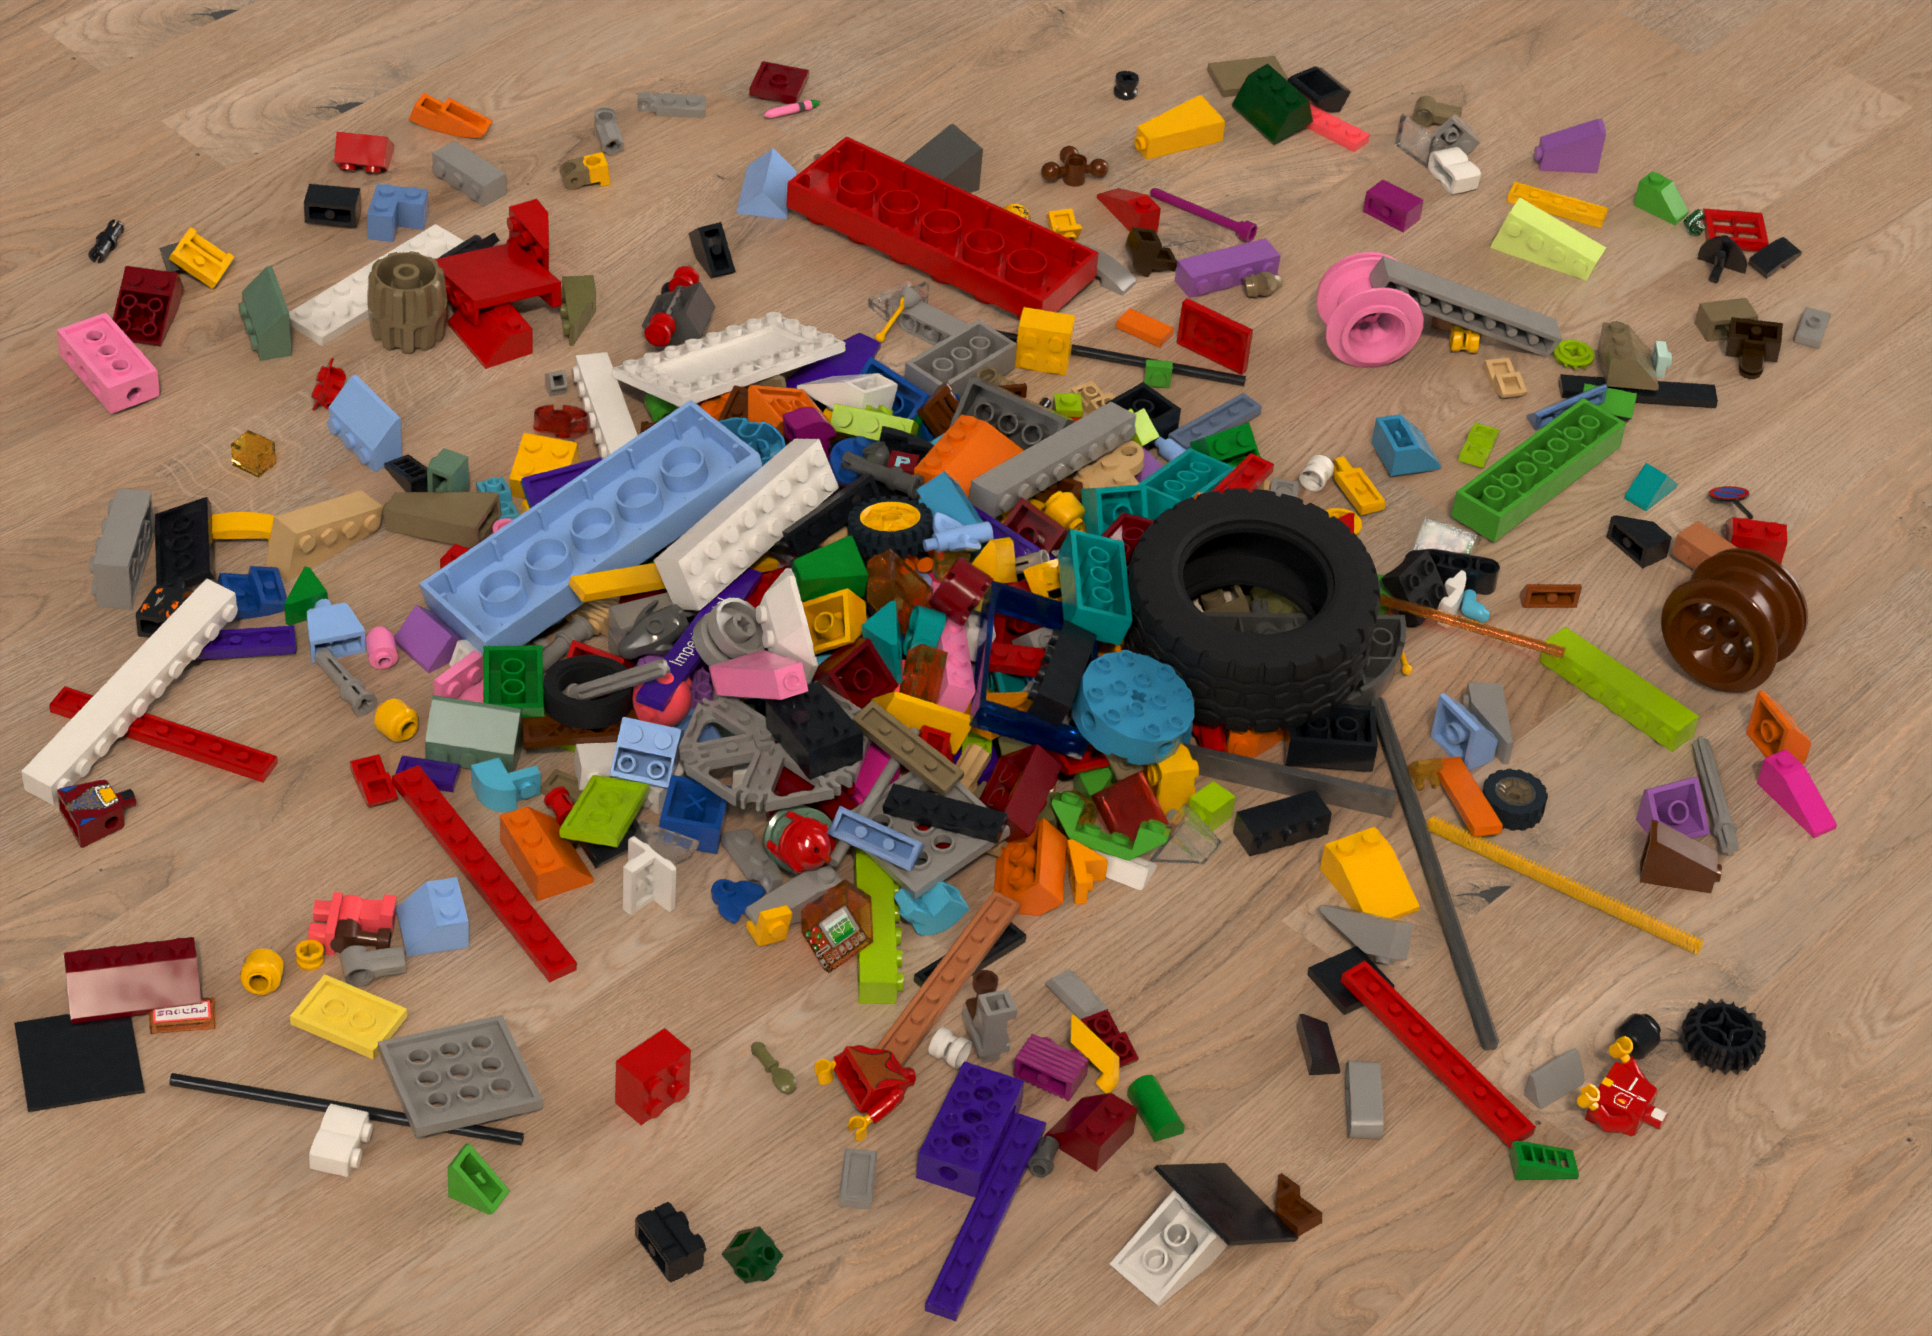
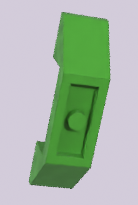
(1069, 810)

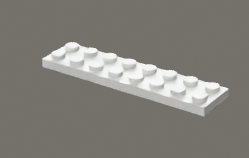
(346, 302)

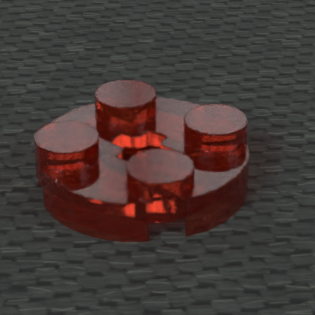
(560, 422)

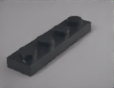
(945, 813)

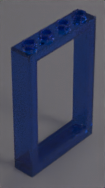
(1004, 719)

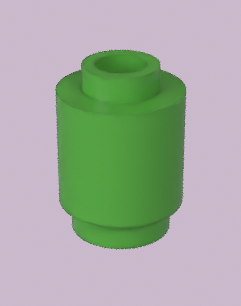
(658, 407)

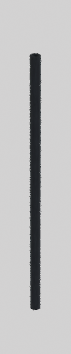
(1141, 361)
(321, 1105)

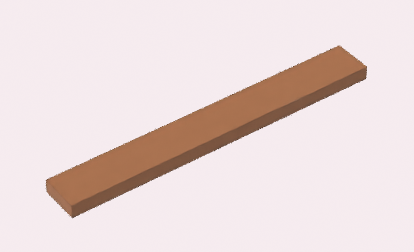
(949, 977)

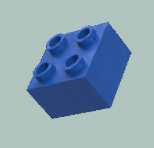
(694, 812)

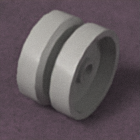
(728, 632)

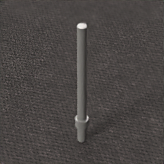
(869, 803)

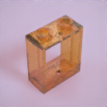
(896, 581)

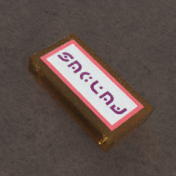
(183, 1018)

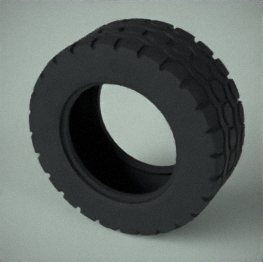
(1267, 545)

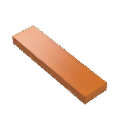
(1468, 798)

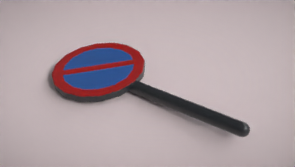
(1731, 494)

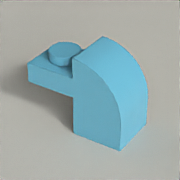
(501, 789)
(934, 910)

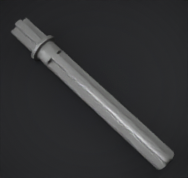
(618, 681)
(1724, 828)

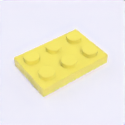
(348, 1016)

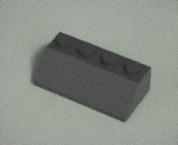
(1009, 413)

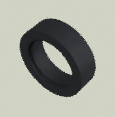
(584, 713)

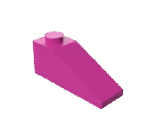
(1796, 793)

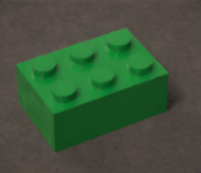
(514, 678)

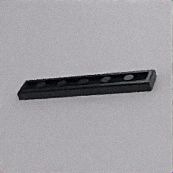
(1668, 392)

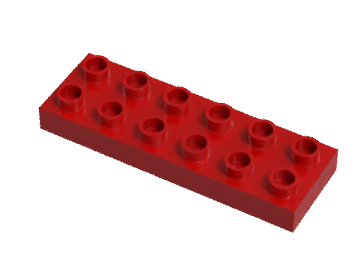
(941, 229)

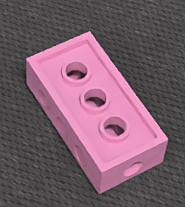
(108, 363)

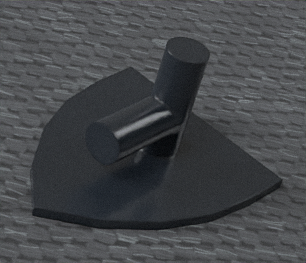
(1723, 254)

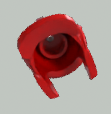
(799, 841)

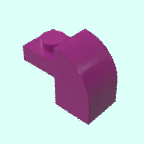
(808, 424)

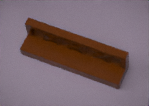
(547, 732)

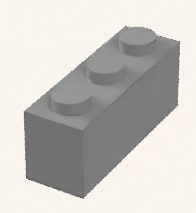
(469, 173)

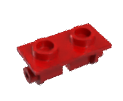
(330, 385)

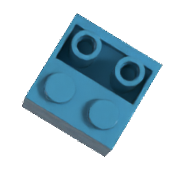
(1402, 446)

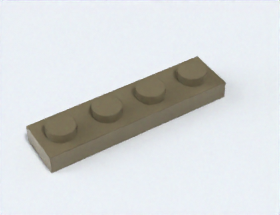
(908, 748)

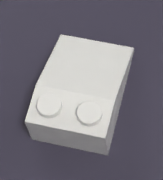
(1168, 1250)

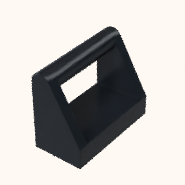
(1320, 88)

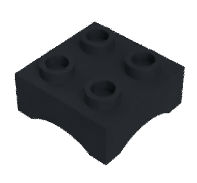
(1416, 582)

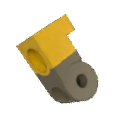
(585, 171)

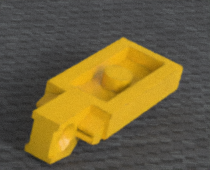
(1357, 487)

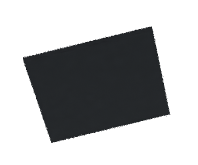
(77, 1061)
(1226, 1203)

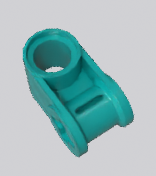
(924, 628)

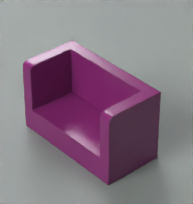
(1393, 205)

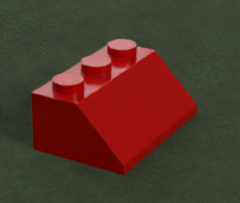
(498, 337)

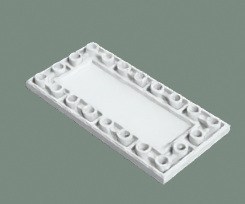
(728, 358)

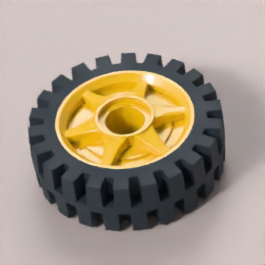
(891, 525)

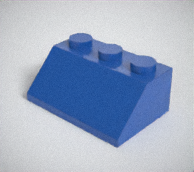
(908, 395)

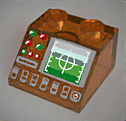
(838, 924)

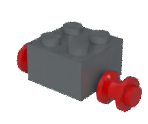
(679, 313)

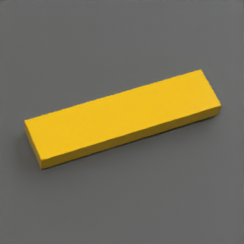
(1559, 204)

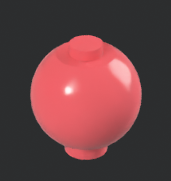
(676, 709)

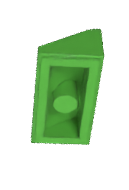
(1617, 402)

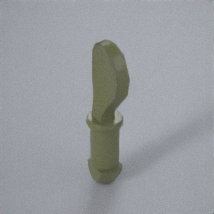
(782, 1078)

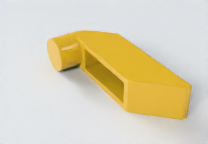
(1098, 1054)

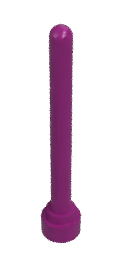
(1245, 230)

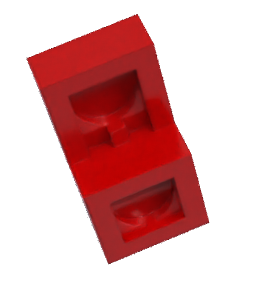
(373, 780)

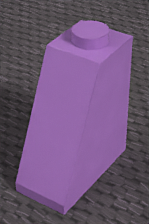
(1572, 148)

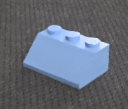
(365, 424)

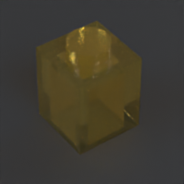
(253, 453)

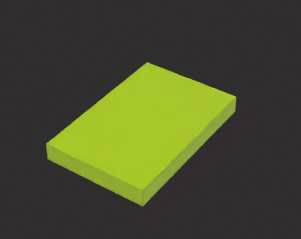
(604, 811)

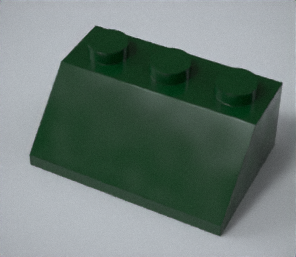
(1272, 104)

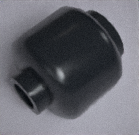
(1643, 1033)

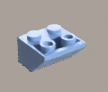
(646, 752)

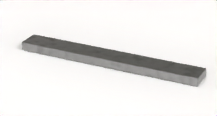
(1293, 781)

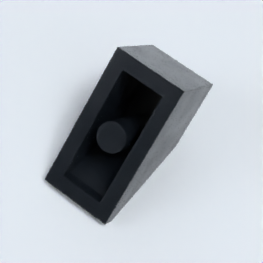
(712, 249)
(1639, 539)

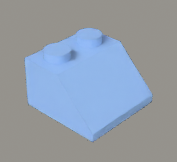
(1462, 734)
(434, 918)

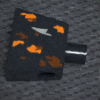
(159, 606)

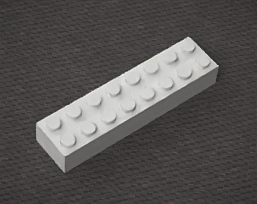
(746, 524)

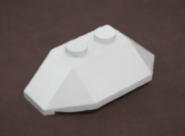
(785, 623)

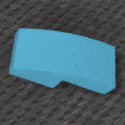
(499, 486)

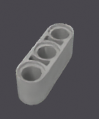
(929, 323)
(1364, 1100)

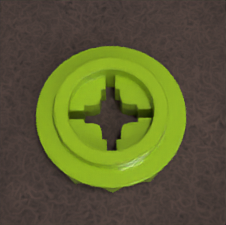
(1567, 348)

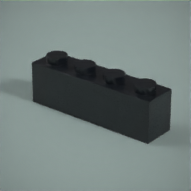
(1061, 673)

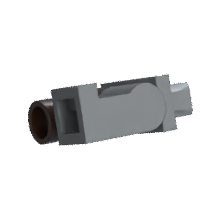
(988, 1016)

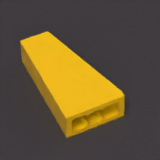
(1180, 129)

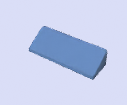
(1544, 416)
(876, 838)

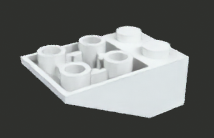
(852, 391)

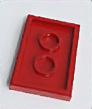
(1214, 336)

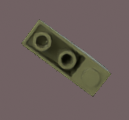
(578, 305)

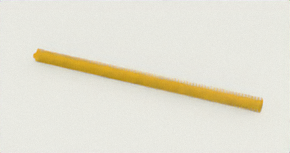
(1564, 885)

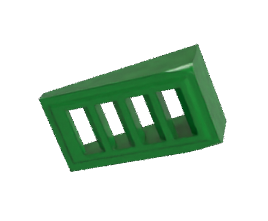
(1525, 1164)

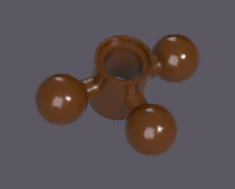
(1074, 167)

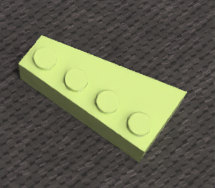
(1547, 241)

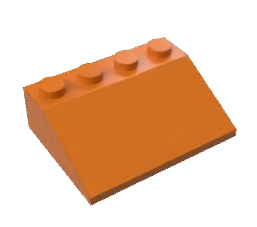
(967, 452)

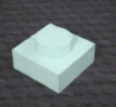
(1661, 358)

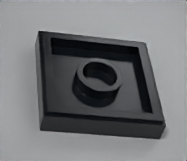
(1328, 976)

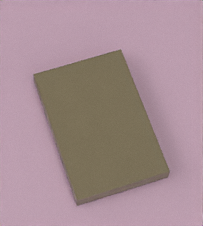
(1231, 74)

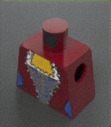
(93, 810)

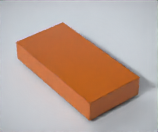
(1144, 327)

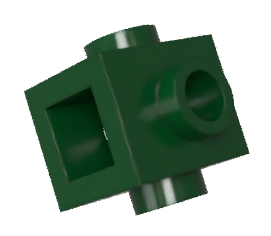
(753, 1255)

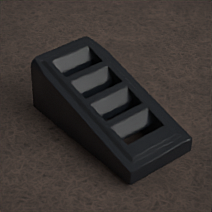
(408, 473)

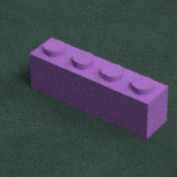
(1225, 267)

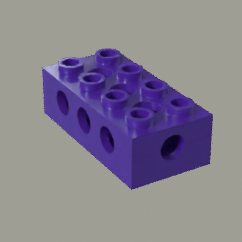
(960, 1163)

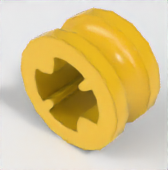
(308, 947)

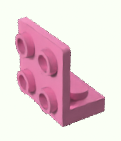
(462, 680)

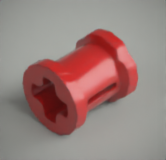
(559, 802)

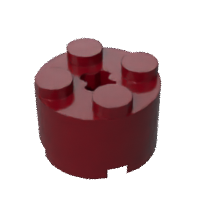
(960, 591)

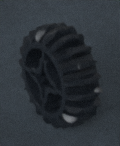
(1723, 1036)

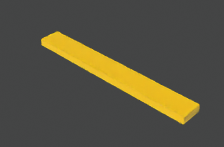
(637, 580)

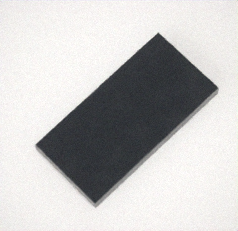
(184, 544)

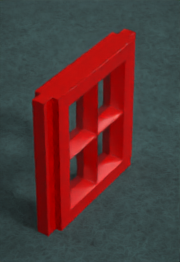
(1739, 217)

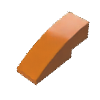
(449, 117)

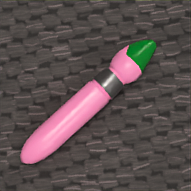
(791, 108)

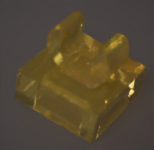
(1425, 769)

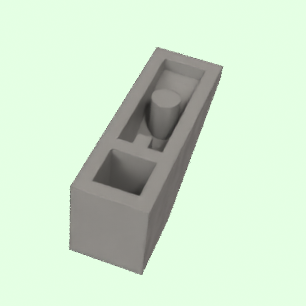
(1490, 709)
(796, 893)
(1372, 933)

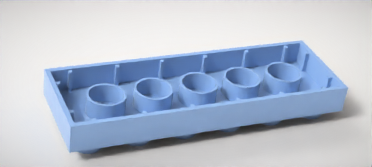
(595, 523)

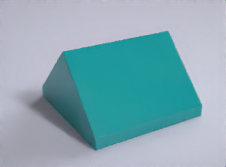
(885, 634)

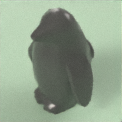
(653, 631)

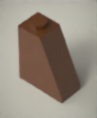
(1677, 860)

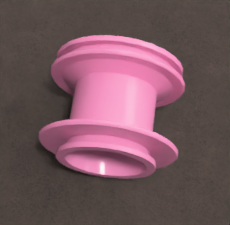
(1366, 322)

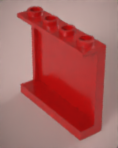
(495, 278)

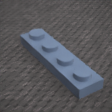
(1228, 415)

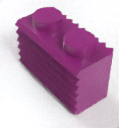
(1051, 1066)

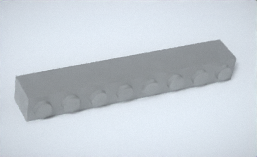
(1470, 307)
(1052, 459)

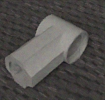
(607, 131)
(362, 965)

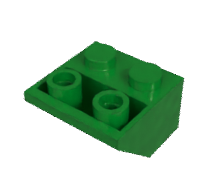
(1228, 445)

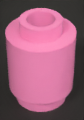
(381, 648)

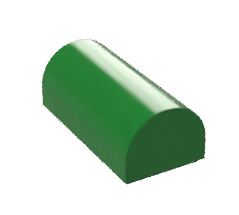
(1155, 1108)

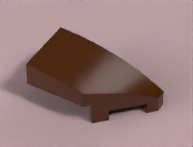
(1293, 1209)

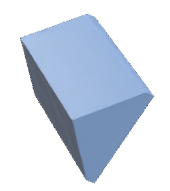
(766, 187)

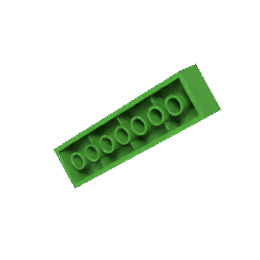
(1538, 469)

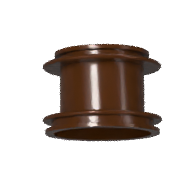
(1734, 620)

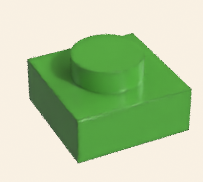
(1158, 373)

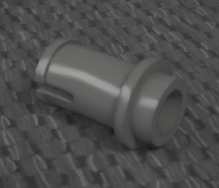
(1042, 1162)

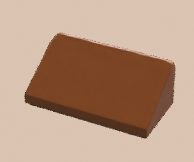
(1550, 595)

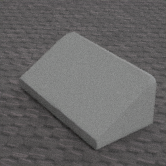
(1555, 1079)

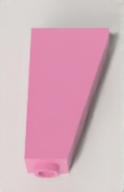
(759, 676)

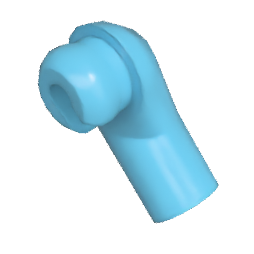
(1472, 608)

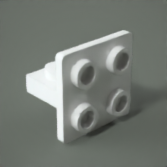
(647, 878)

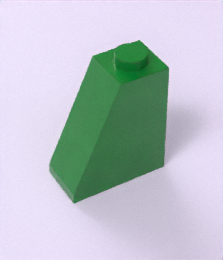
(831, 570)

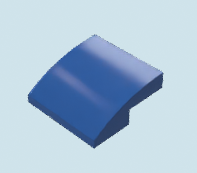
(257, 593)

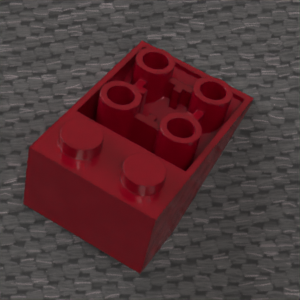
(147, 304)

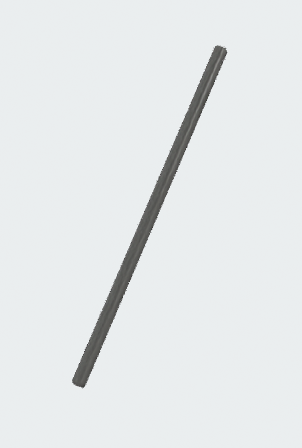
(1435, 878)

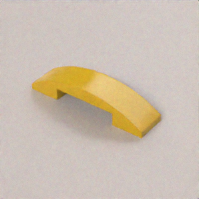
(242, 525)

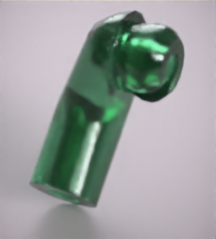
(1692, 223)

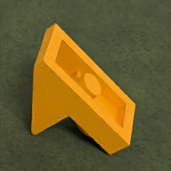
(1083, 868)

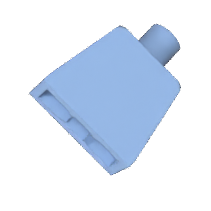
(334, 629)

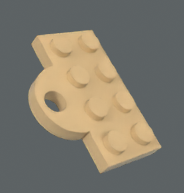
(1113, 467)

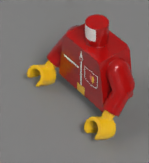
(1623, 1097)

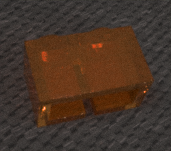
(925, 672)

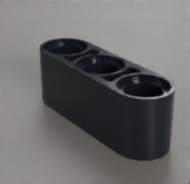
(1480, 571)

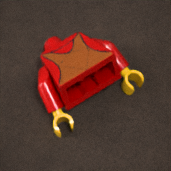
(871, 1080)

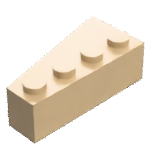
(321, 531)

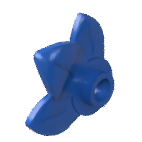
(735, 897)

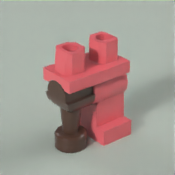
(353, 922)

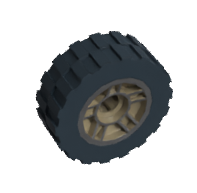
(1516, 798)

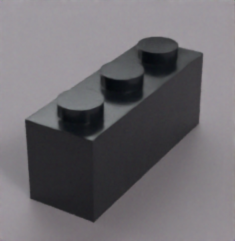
(1282, 823)

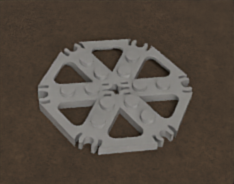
(755, 746)

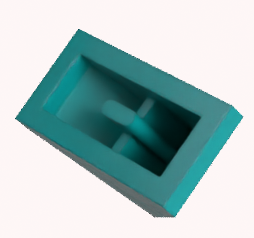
(1649, 487)

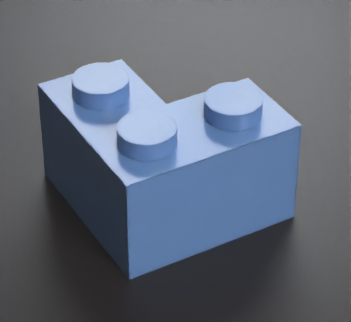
(396, 208)

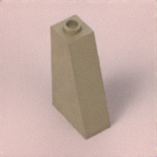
(443, 516)

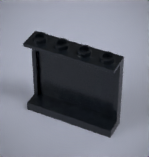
(826, 518)

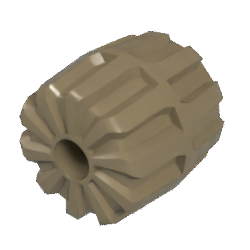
(407, 301)

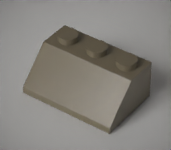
(1625, 358)

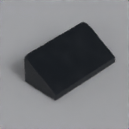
(1317, 1046)

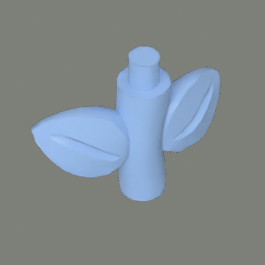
(955, 537)

